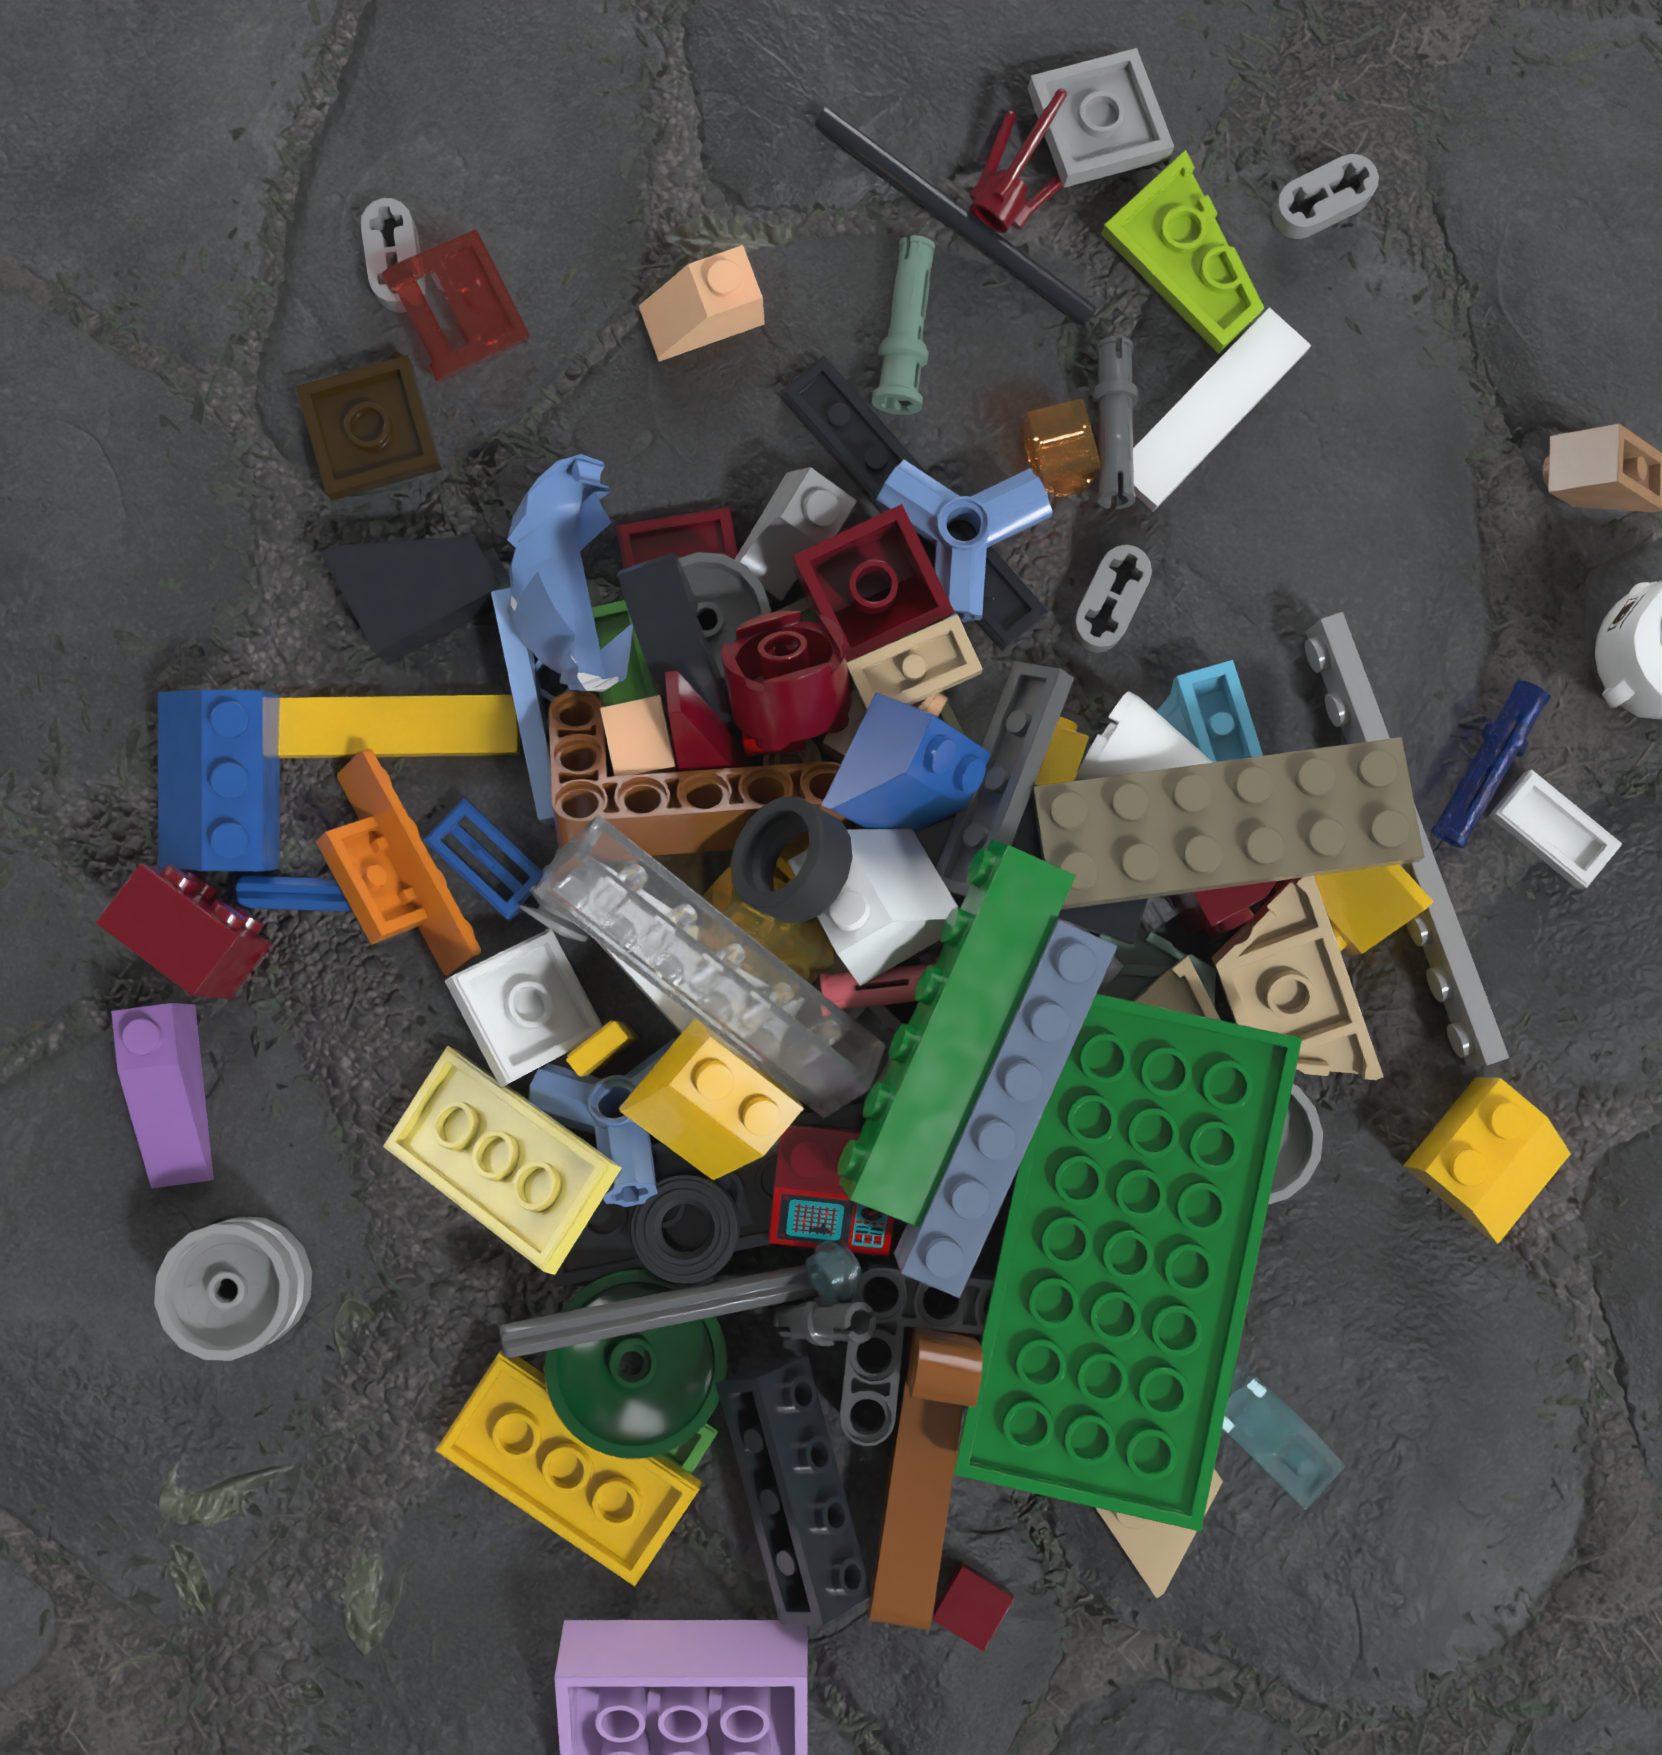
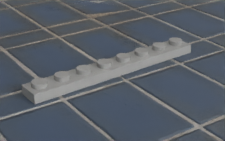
(1437, 929)

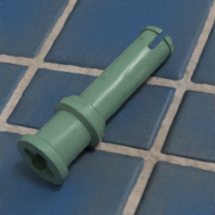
(903, 350)

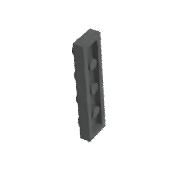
(1017, 749)

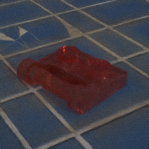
(473, 296)

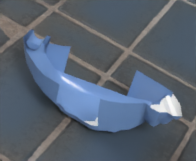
(549, 578)

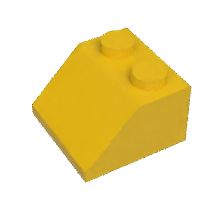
(1368, 904)
(711, 1103)
(1489, 1156)

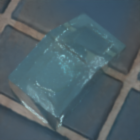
(1280, 1442)

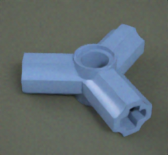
(993, 513)
(587, 1105)

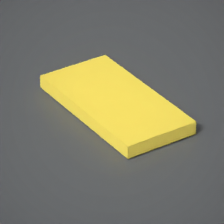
(502, 1159)

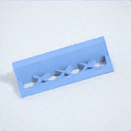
(529, 706)

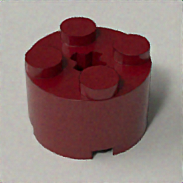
(787, 678)

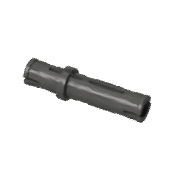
(1115, 400)

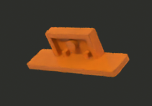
(389, 870)

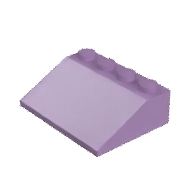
(682, 1687)

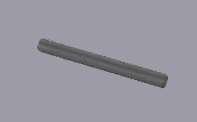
(655, 1311)

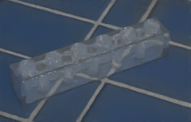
(710, 967)

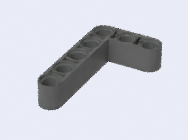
(908, 1309)

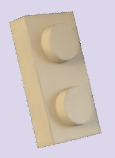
(916, 664)

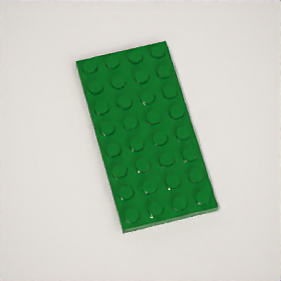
(1130, 1264)

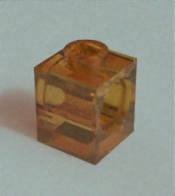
(1061, 447)

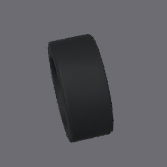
(820, 875)

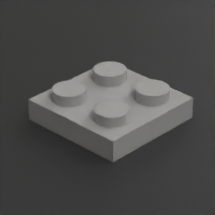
(1106, 119)

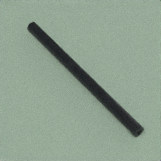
(955, 216)

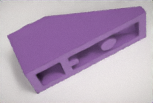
(165, 1091)

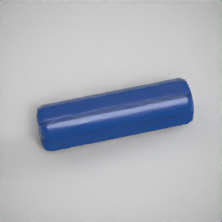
(291, 893)

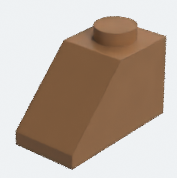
(1604, 470)

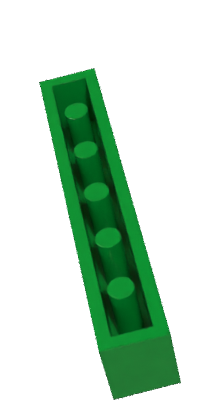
(953, 1032)

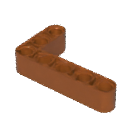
(663, 809)
(937, 1381)

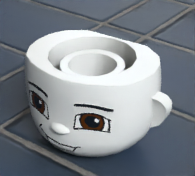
(1631, 652)

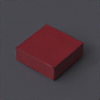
(972, 1606)

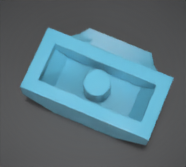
(1212, 713)

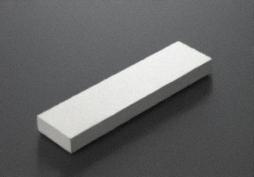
(1214, 406)

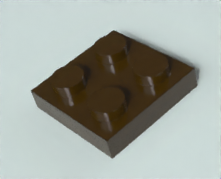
(369, 428)

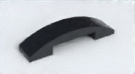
(670, 632)

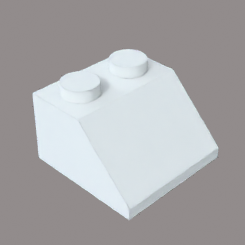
(888, 904)

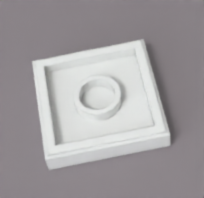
(524, 1006)

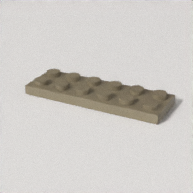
(1230, 822)

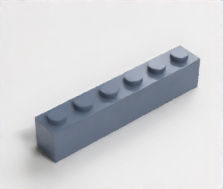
(1006, 1110)

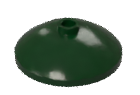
(656, 1405)

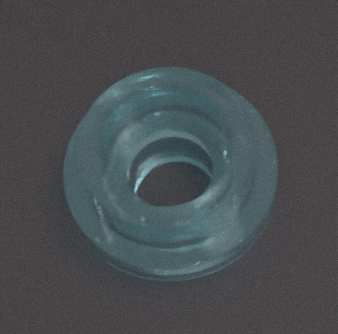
(833, 1271)

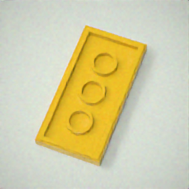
(594, 1500)

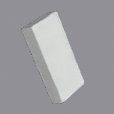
(1555, 829)

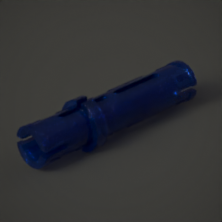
(1522, 706)

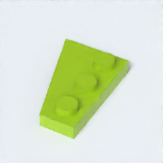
(1183, 255)

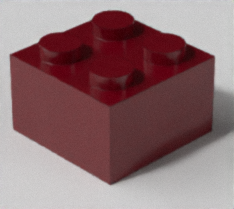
(185, 931)

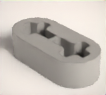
(1320, 186)
(380, 255)
(1123, 604)

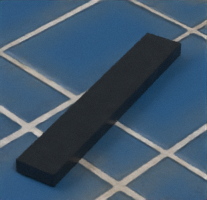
(870, 455)

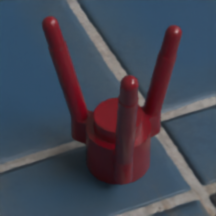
(1001, 198)

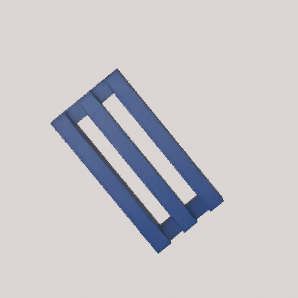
(450, 824)

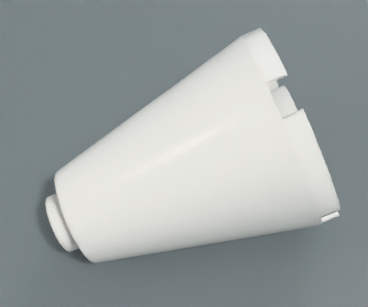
(1137, 743)

